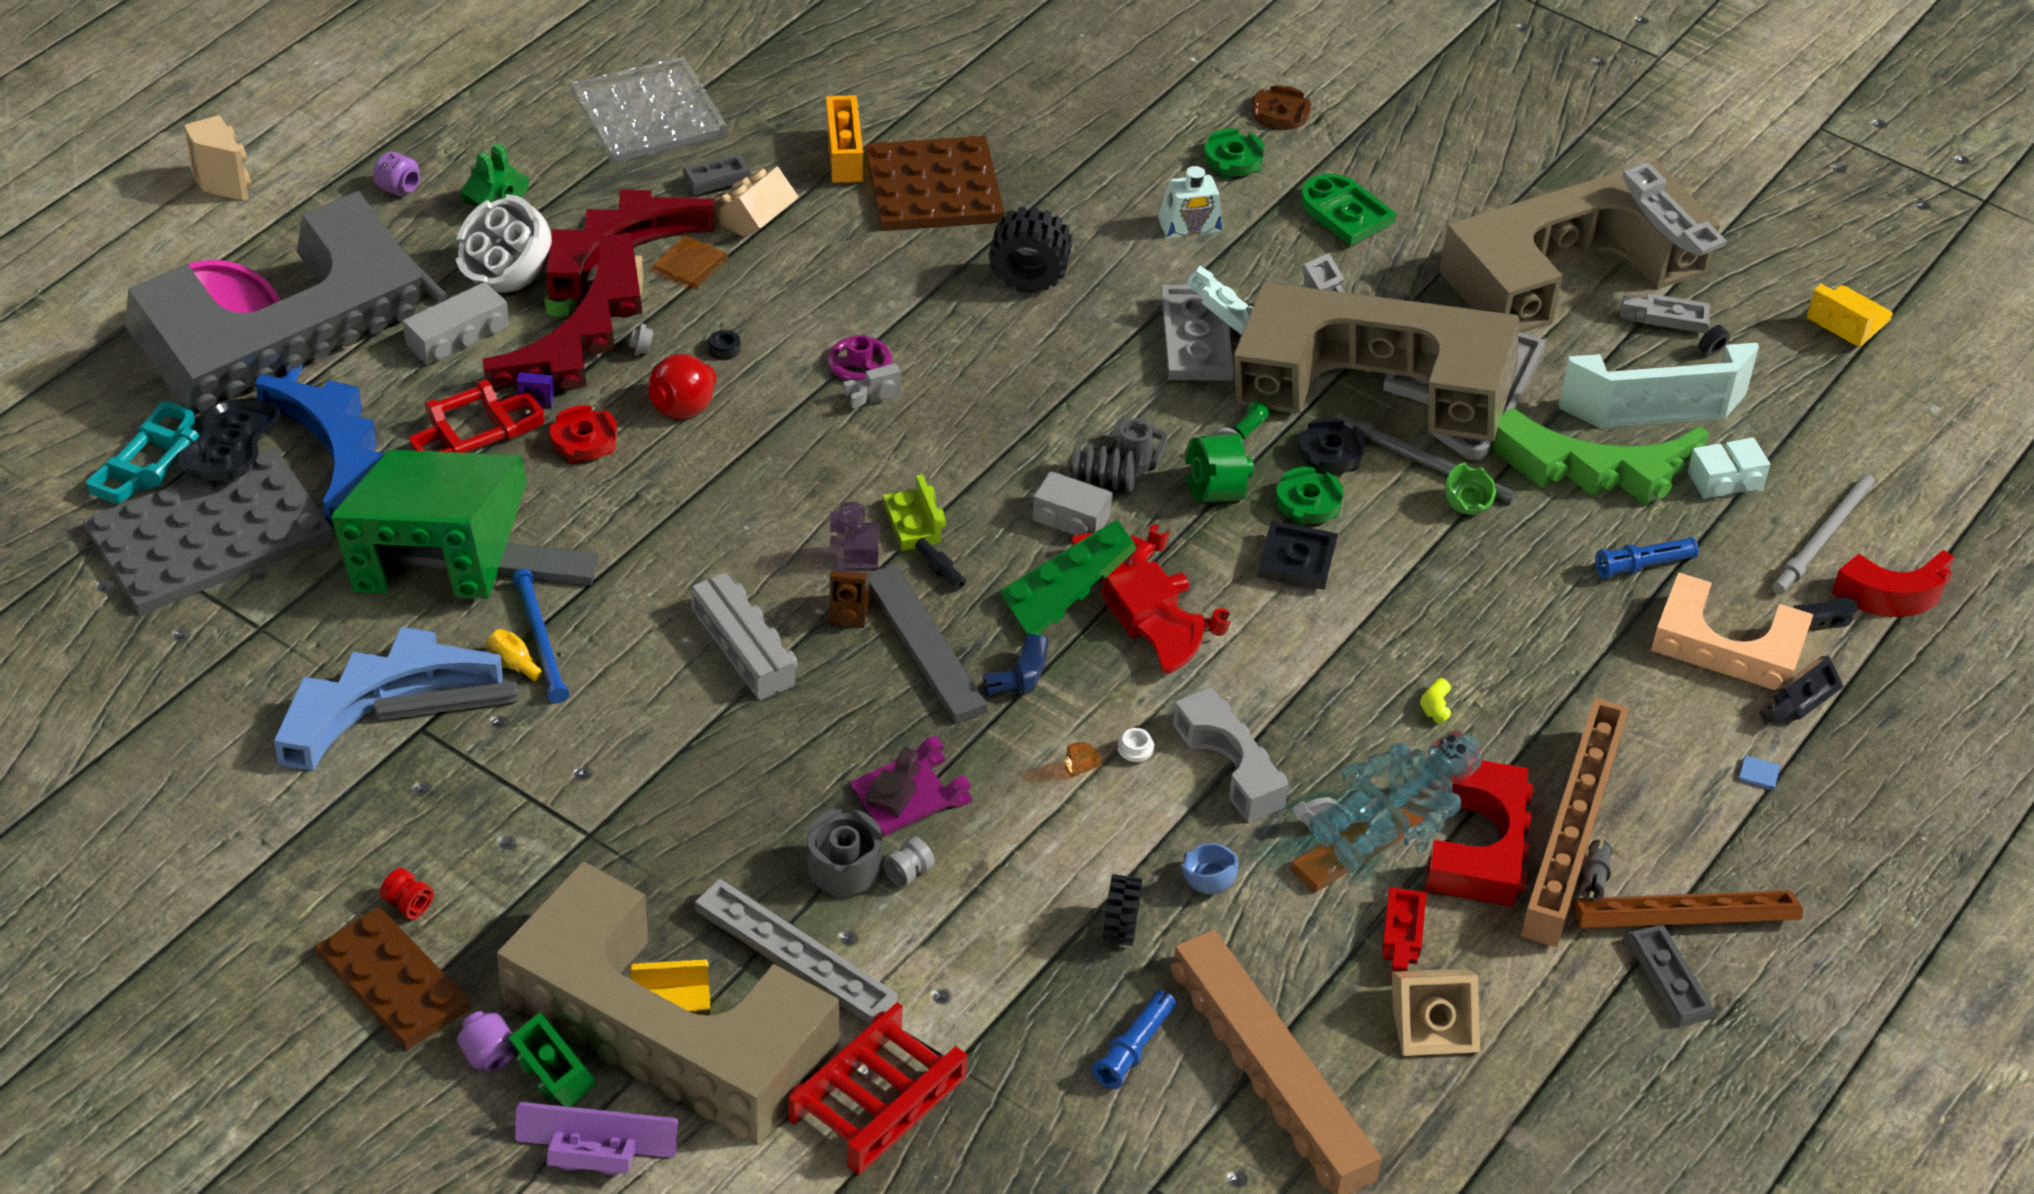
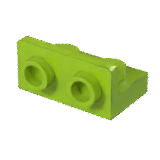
(915, 514)

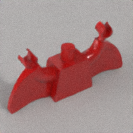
(1148, 604)

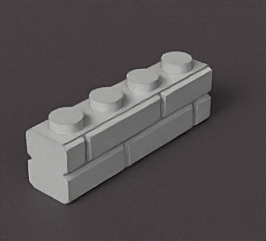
(744, 635)

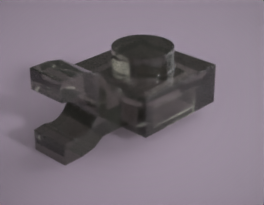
(895, 789)

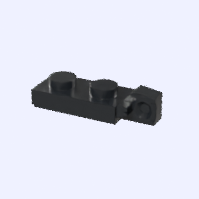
(1803, 692)

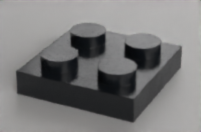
(1297, 555)

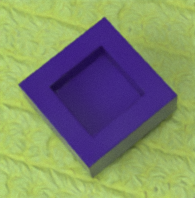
(539, 386)

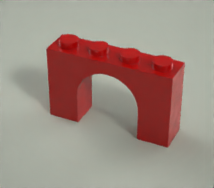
(1494, 870)

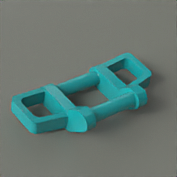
(152, 474)

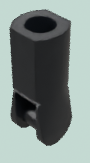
(1830, 613)

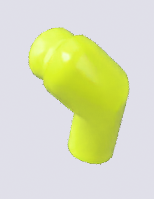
(1434, 703)

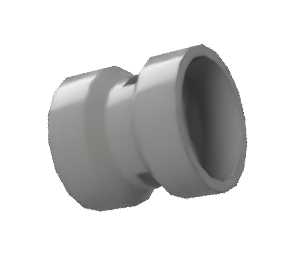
(907, 862)

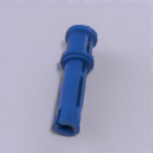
(1633, 558)
(1126, 1049)

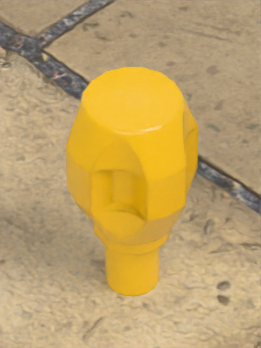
(513, 653)

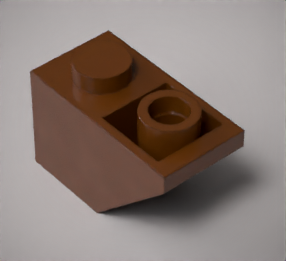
(849, 598)

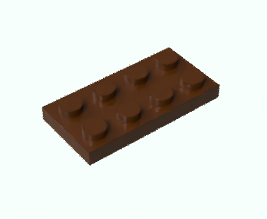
(393, 978)

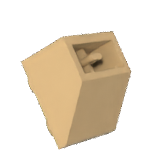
(217, 158)
(754, 201)

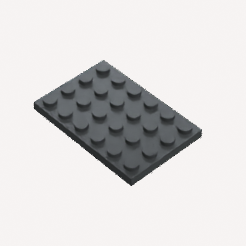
(206, 532)

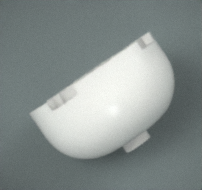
(504, 244)

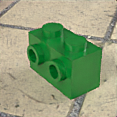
(553, 1061)

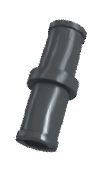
(1596, 870)

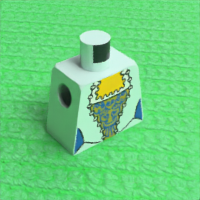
(1191, 205)

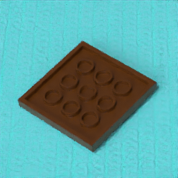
(934, 183)

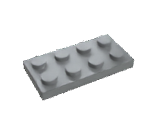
(1194, 337)

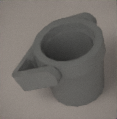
(1138, 437)

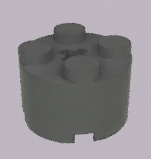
(844, 852)

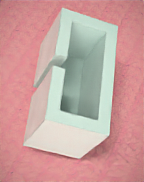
(1719, 475)

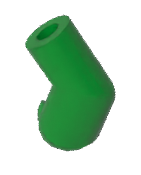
(1256, 415)

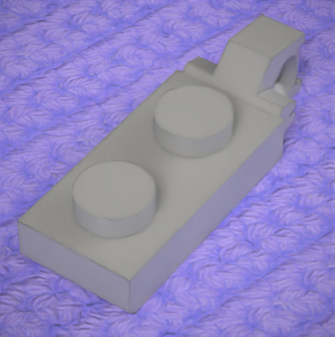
(1667, 312)

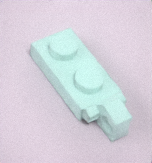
(1220, 299)

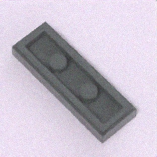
(1670, 975)

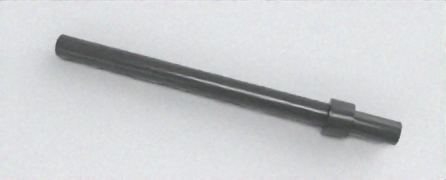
(1372, 434)

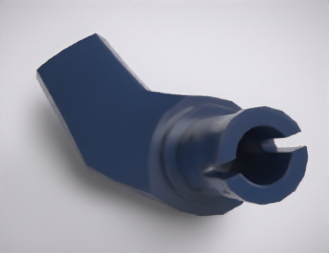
(1026, 671)

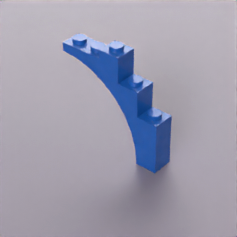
(334, 419)

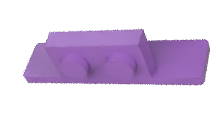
(594, 1137)

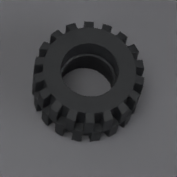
(1035, 231)

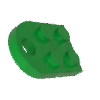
(1345, 207)

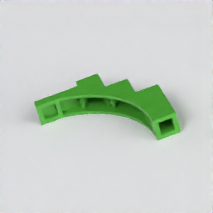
(1549, 456)

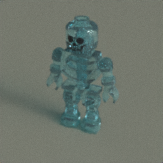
(1449, 762)

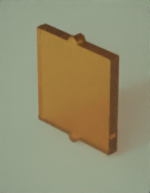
(691, 262)

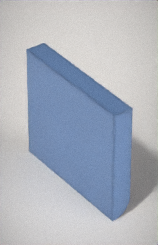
(1759, 772)

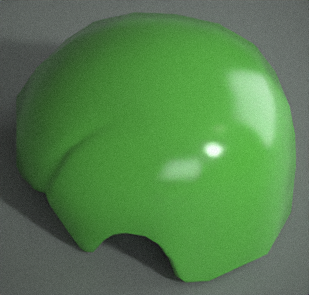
(1469, 489)

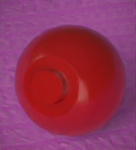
(681, 386)

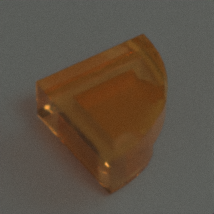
(1081, 758)

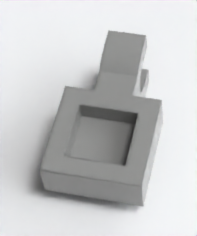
(877, 386)

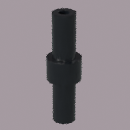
(940, 564)

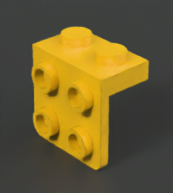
(1847, 313)

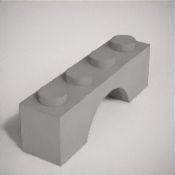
(1209, 724)

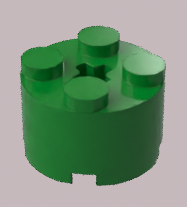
(1218, 468)

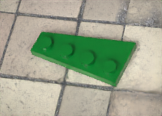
(1052, 587)

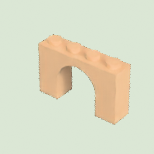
(1688, 638)

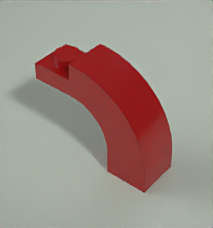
(1893, 592)

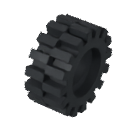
(1122, 910)

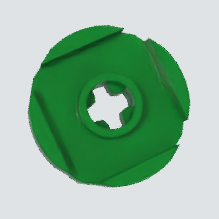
(1246, 155)
(1309, 510)

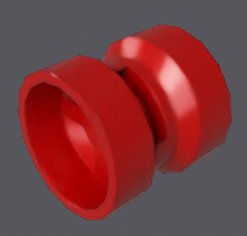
(409, 895)

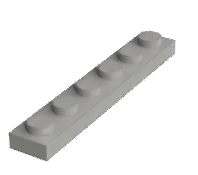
(794, 951)

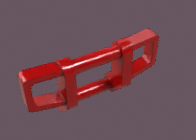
(495, 410)

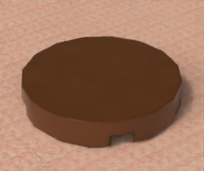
(1281, 107)

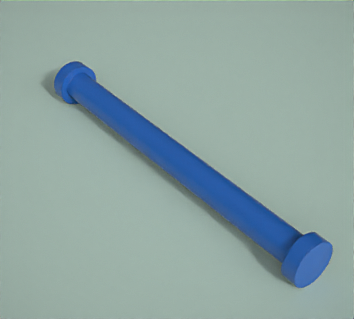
(557, 690)

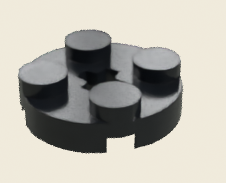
(1346, 449)

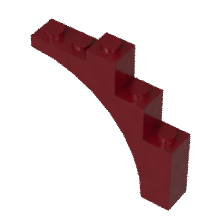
(576, 252)
(587, 330)

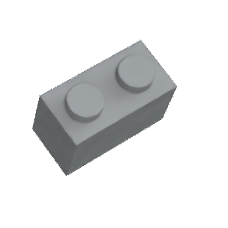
(1071, 505)

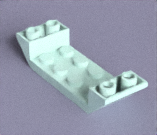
(1656, 393)

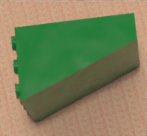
(432, 501)

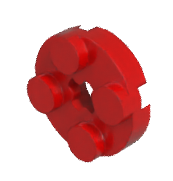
(599, 436)

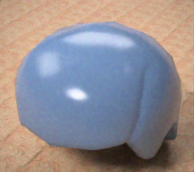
(1210, 868)

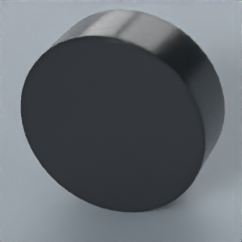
(1714, 340)
(724, 345)

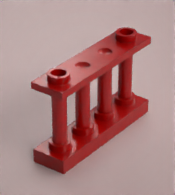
(890, 1119)

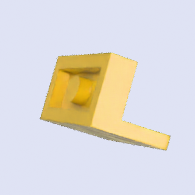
(677, 981)

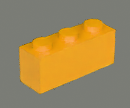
(844, 139)

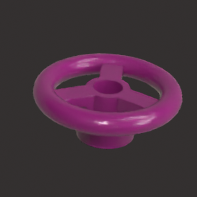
(858, 355)

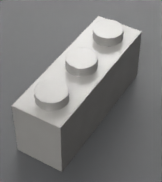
(456, 323)

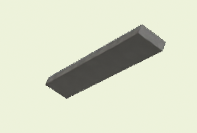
(543, 562)
(926, 644)

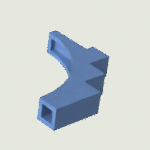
(413, 666)

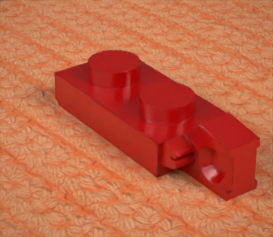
(1403, 928)

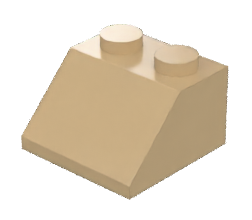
(1436, 1011)

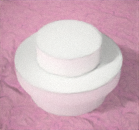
(1136, 745)

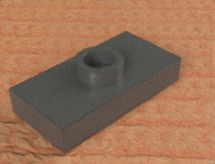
(715, 174)

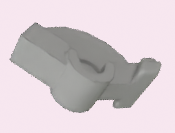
(1308, 810)

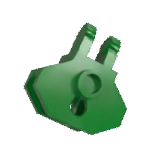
(493, 179)

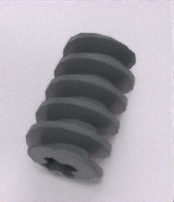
(1106, 467)

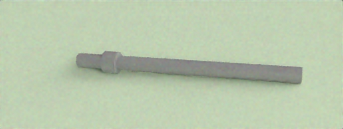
(1796, 567)

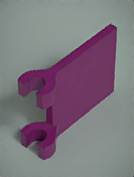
(928, 797)

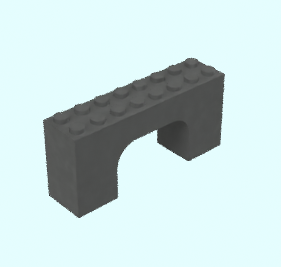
(219, 353)

